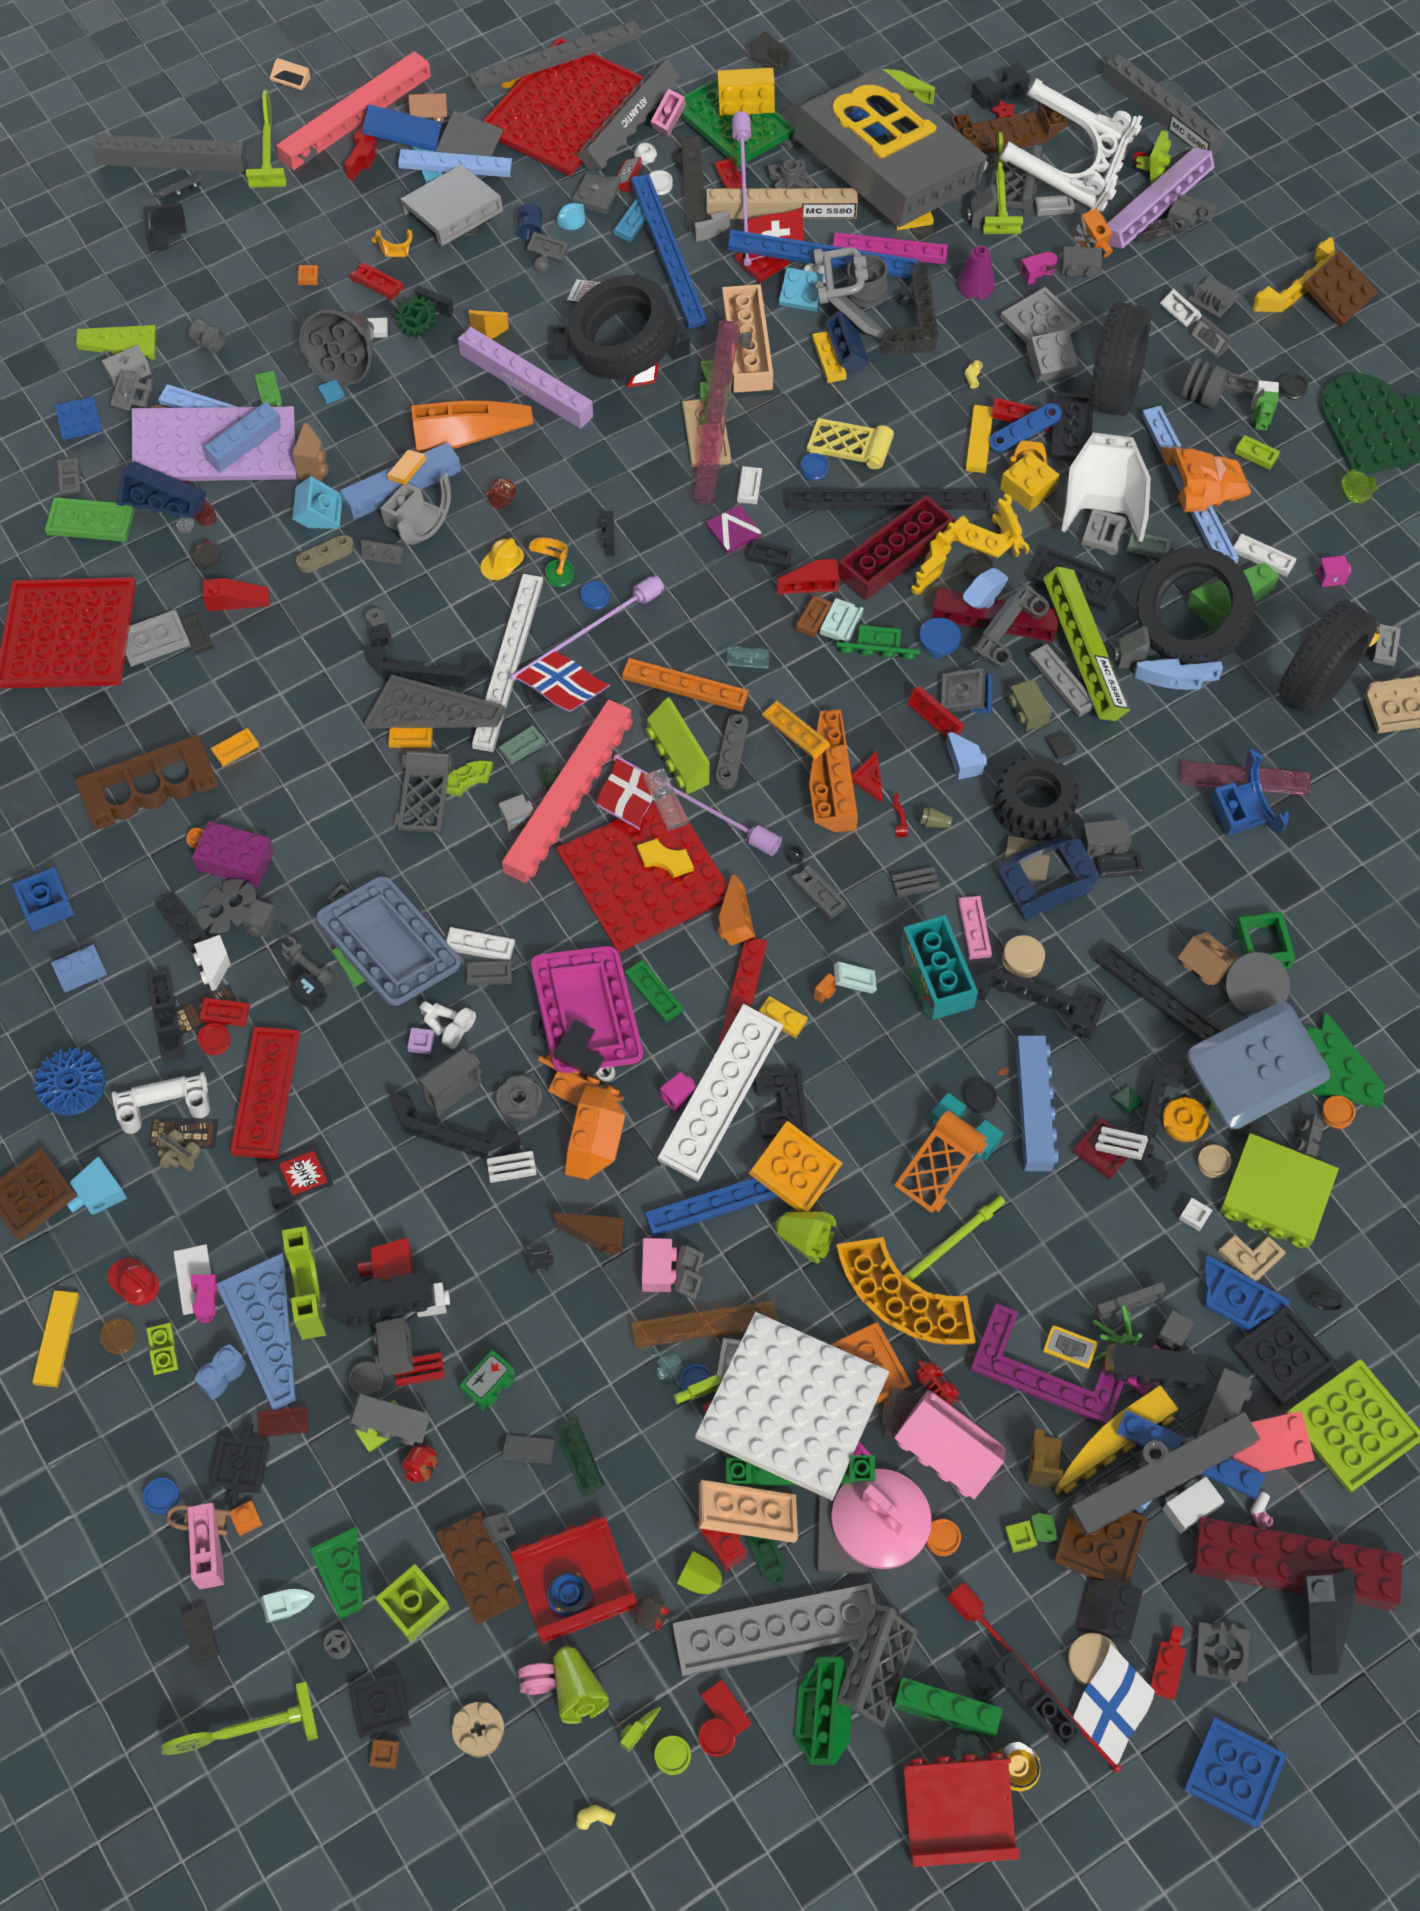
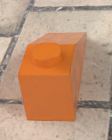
(735, 914)

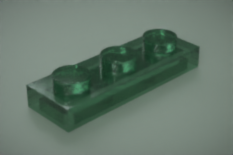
(580, 1457)

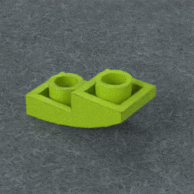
(162, 1348)

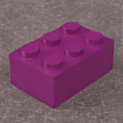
(233, 853)

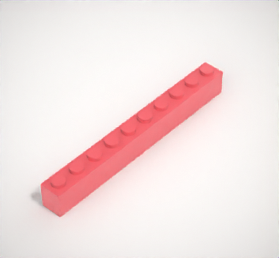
(353, 109)
(567, 792)

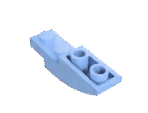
(1171, 674)

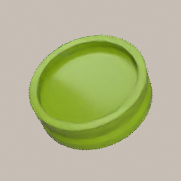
(672, 1755)

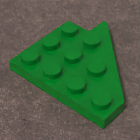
(1348, 1069)

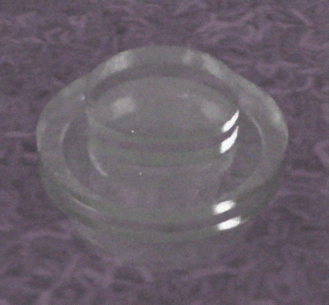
(185, 525)

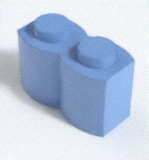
(225, 1367)

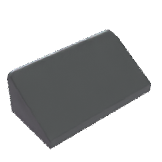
(528, 1449)

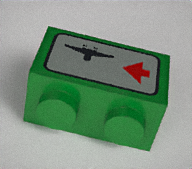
(488, 1381)

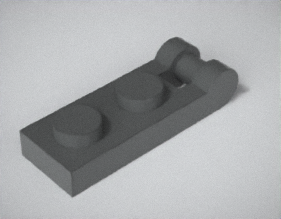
(819, 892)

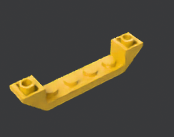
(1272, 301)

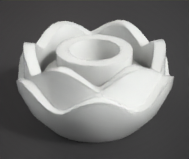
(646, 152)

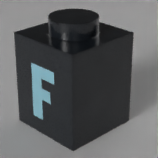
(308, 992)

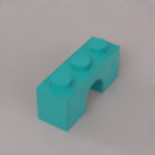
(993, 1135)

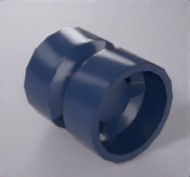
(529, 221)

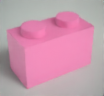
(668, 112)
(657, 1265)

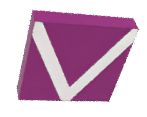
(733, 529)

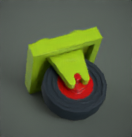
(1150, 157)

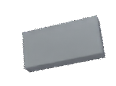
(1054, 205)

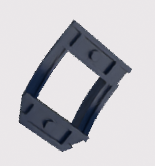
(1022, 889)

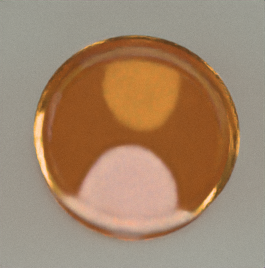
(118, 1336)

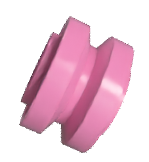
(536, 1678)

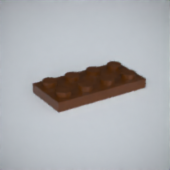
(479, 1569)

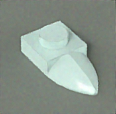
(285, 1603)

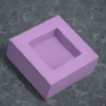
(421, 1041)

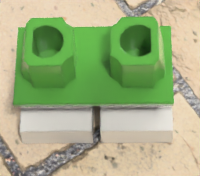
(1264, 404)

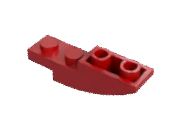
(362, 153)

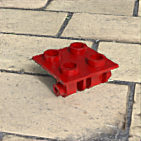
(932, 1372)

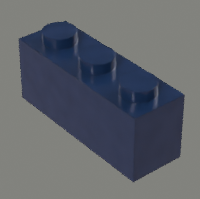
(847, 342)

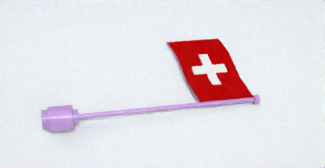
(782, 225)

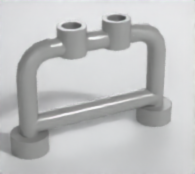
(825, 258)

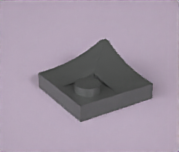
(597, 192)

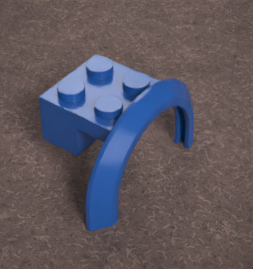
(1246, 805)

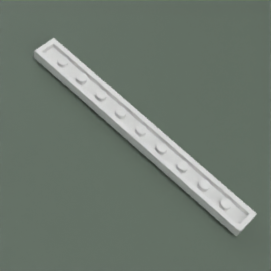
(510, 655)

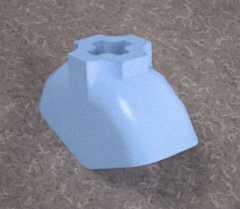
(985, 589)

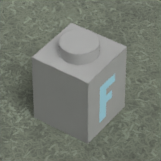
(515, 812)

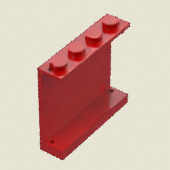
(959, 1810)

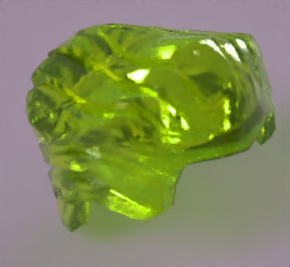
(1358, 486)

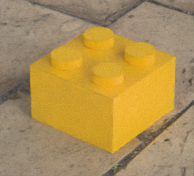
(1029, 481)

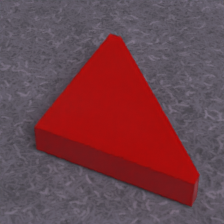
(869, 778)

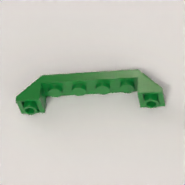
(739, 1472)

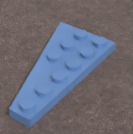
(261, 1316)

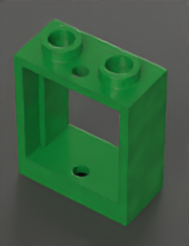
(1267, 919)

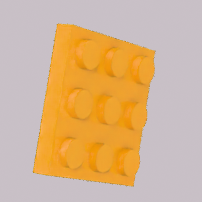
(795, 1168)

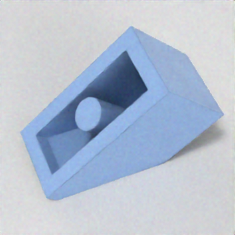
(965, 756)

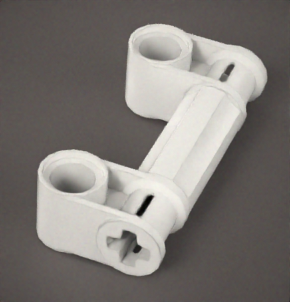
(192, 1088)

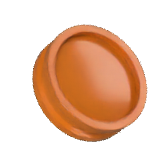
(1338, 1112)
(943, 1537)

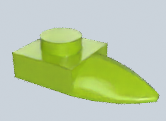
(632, 1734)

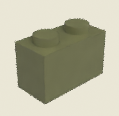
(1029, 705)

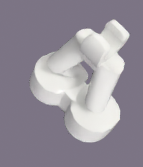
(453, 1032)

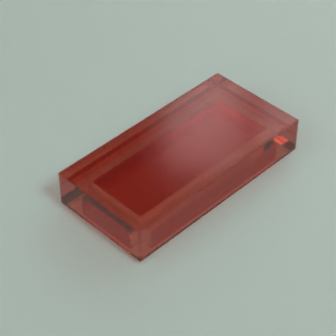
(283, 1422)

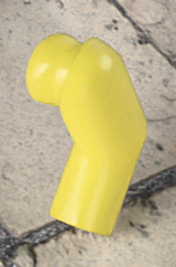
(972, 372)
(593, 1814)

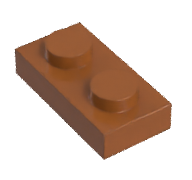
(814, 616)

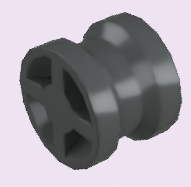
(334, 1640)

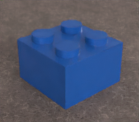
(43, 899)

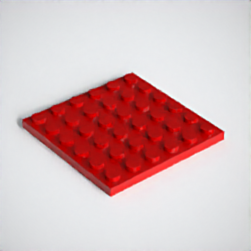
(66, 632)
(636, 899)

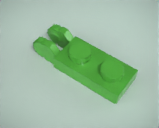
(268, 388)

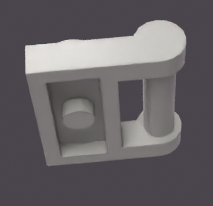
(1097, 530)

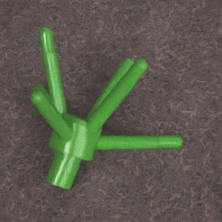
(1126, 1338)

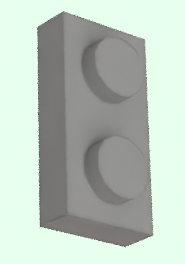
(1387, 645)

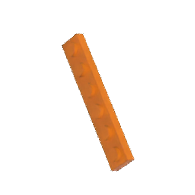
(685, 684)

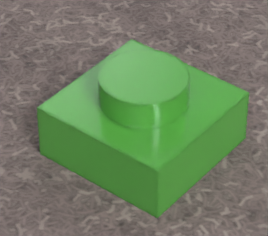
(1044, 1528)

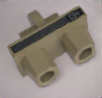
(174, 1154)

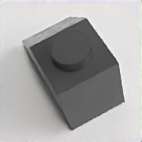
(982, 206)
(1132, 648)

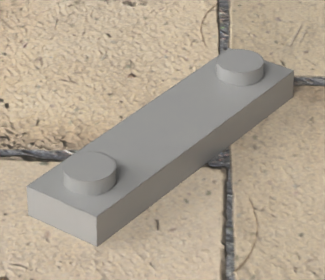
(1062, 680)

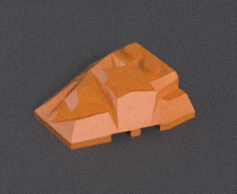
(1206, 478)

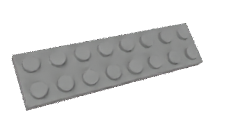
(772, 1629)

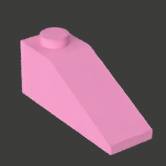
(205, 1547)

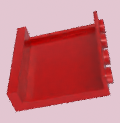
(576, 1550)

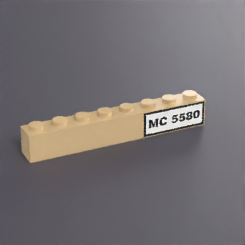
(815, 202)

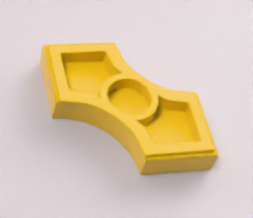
(655, 854)

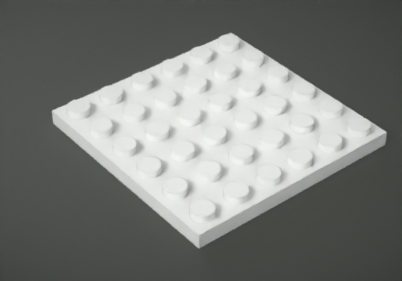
(793, 1405)

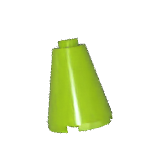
(577, 1687)

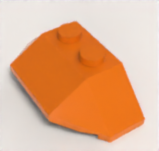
(594, 1133)

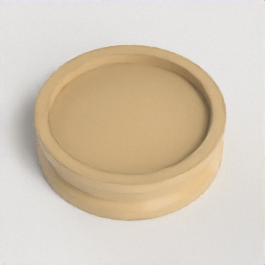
(1214, 1161)

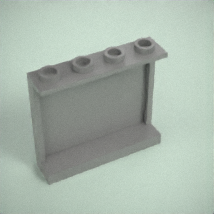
(453, 204)

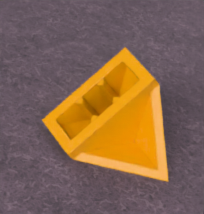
(489, 323)

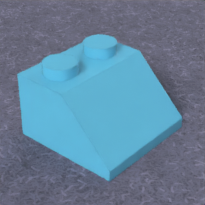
(317, 505)

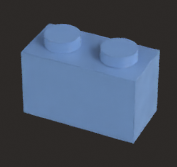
(79, 968)

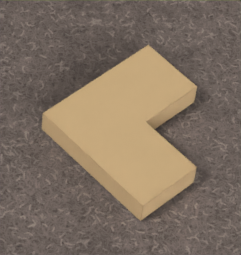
(1248, 1262)

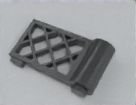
(423, 765)

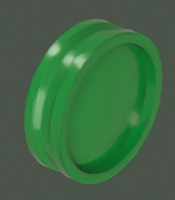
(559, 580)

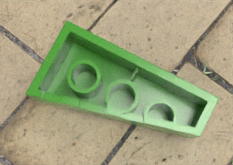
(1213, 601)

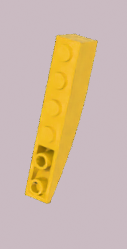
(1105, 1445)

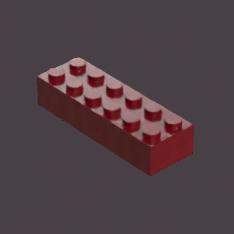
(893, 548)

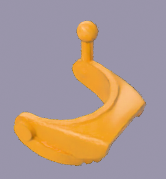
(390, 249)
(1025, 447)
(541, 545)

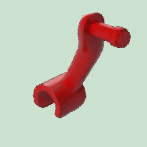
(901, 830)

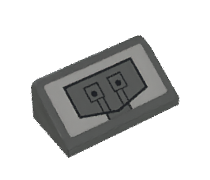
(1210, 337)

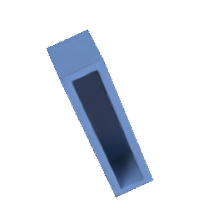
(242, 437)

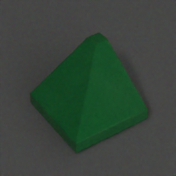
(1127, 1100)

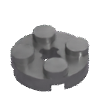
(519, 1111)

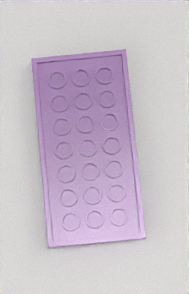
(176, 437)

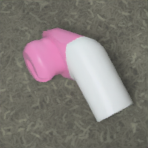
(1258, 1511)

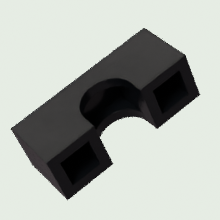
(1013, 82)

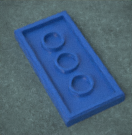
(401, 127)

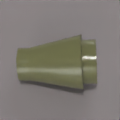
(934, 819)

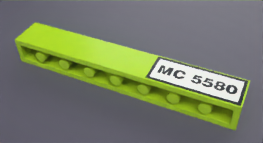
(1086, 644)

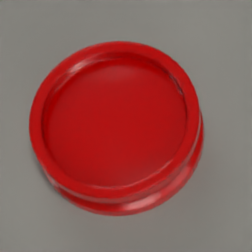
(214, 1039)
(717, 1737)

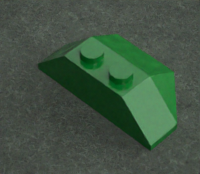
(821, 1721)

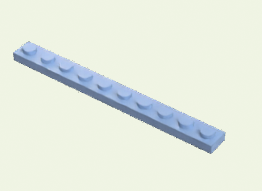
(1207, 520)

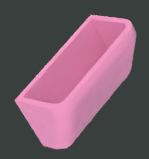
(951, 1444)

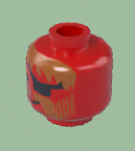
(419, 1463)

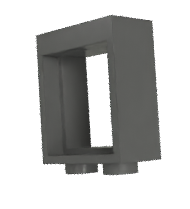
(451, 1081)

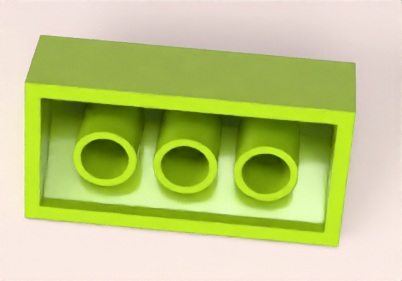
(678, 747)

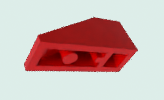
(813, 577)
(232, 594)

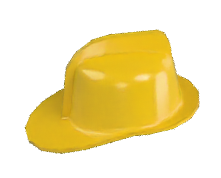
(501, 559)

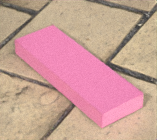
(974, 927)

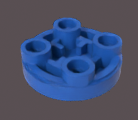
(939, 637)

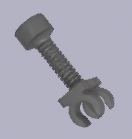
(324, 977)

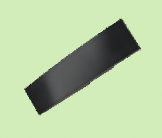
(166, 1015)

